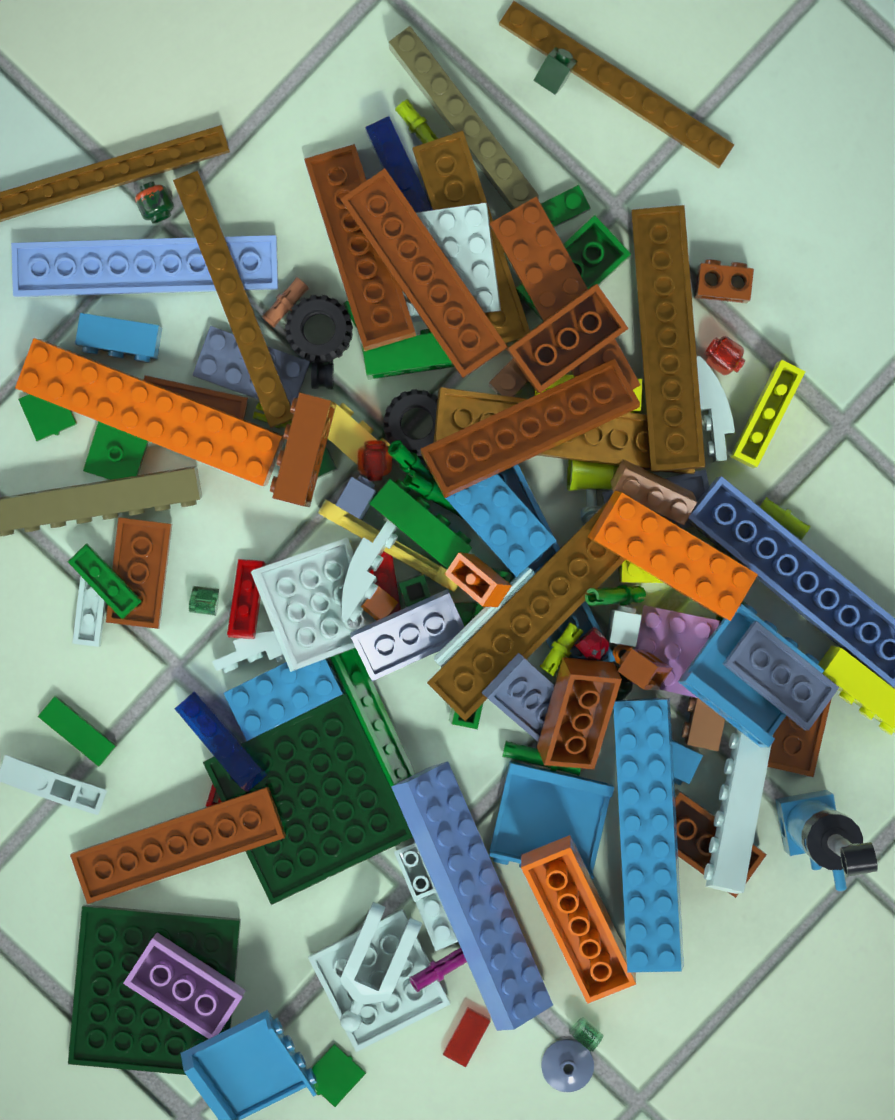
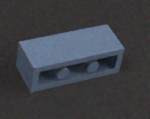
(357, 496)

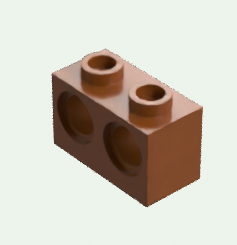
(724, 289)
(644, 669)

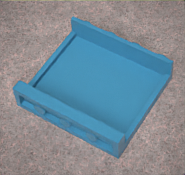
(725, 691)
(545, 807)
(247, 1068)

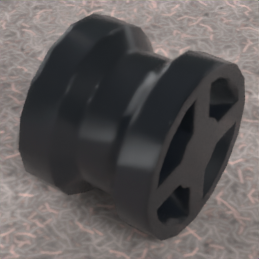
(322, 376)

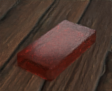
(466, 1037)

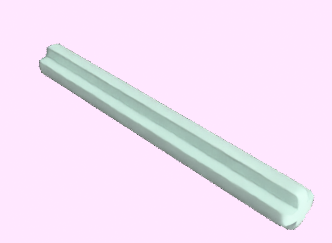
(480, 620)

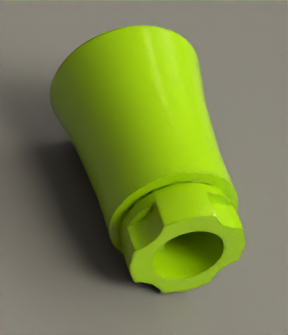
(589, 475)

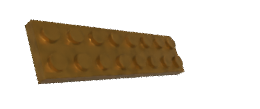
(454, 182)

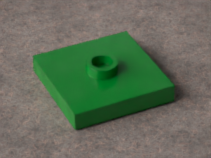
(115, 453)

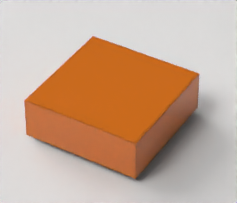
(379, 605)

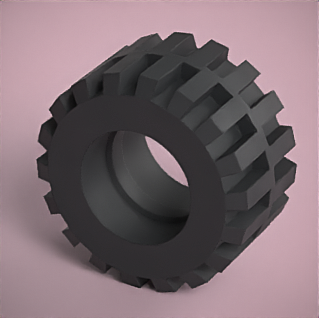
(314, 306)
(396, 410)

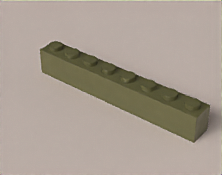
(461, 117)
(99, 499)

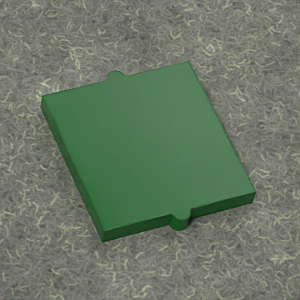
(46, 417)
(336, 1075)

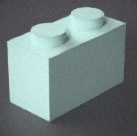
(623, 626)

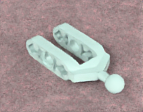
(362, 991)

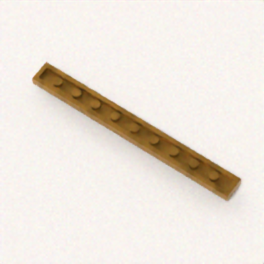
(619, 86)
(113, 172)
(234, 299)

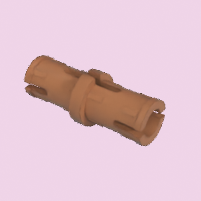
(285, 302)

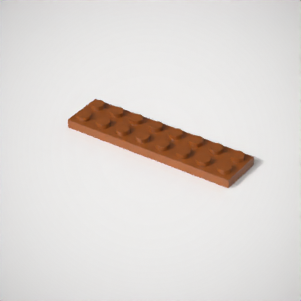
(423, 273)
(549, 273)
(369, 286)
(530, 428)
(178, 845)

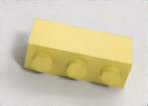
(349, 434)

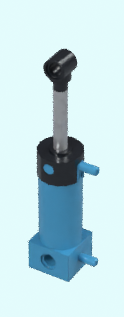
(827, 836)

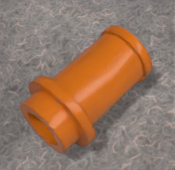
(617, 649)

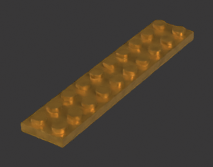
(668, 338)
(606, 444)
(525, 619)

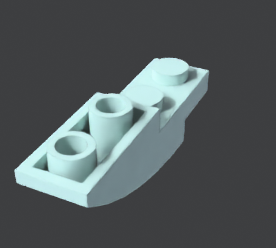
(719, 415)
(359, 581)
(252, 650)
(51, 785)
(426, 897)

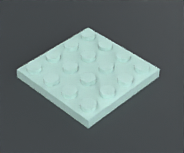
(467, 243)
(306, 603)
(404, 1005)

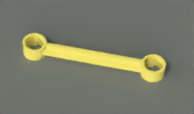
(398, 549)

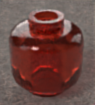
(725, 355)
(374, 460)

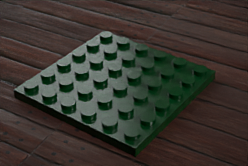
(326, 795)
(118, 1025)

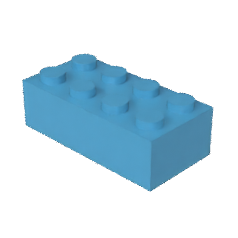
(503, 522)
(281, 696)

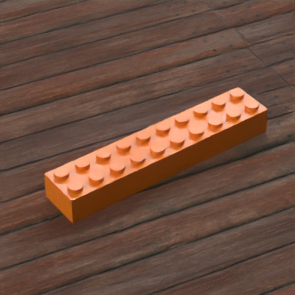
(150, 412)

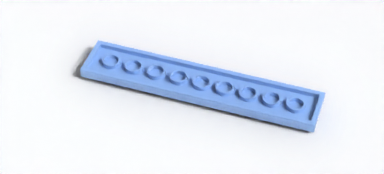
(135, 266)

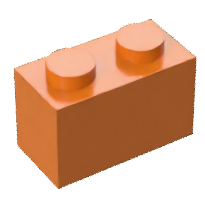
(478, 580)

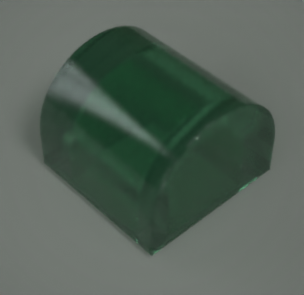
(204, 600)
(586, 1034)

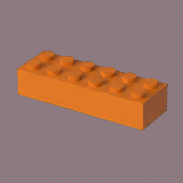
(672, 555)
(578, 918)

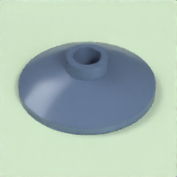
(567, 1052)

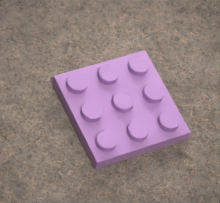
(674, 640)

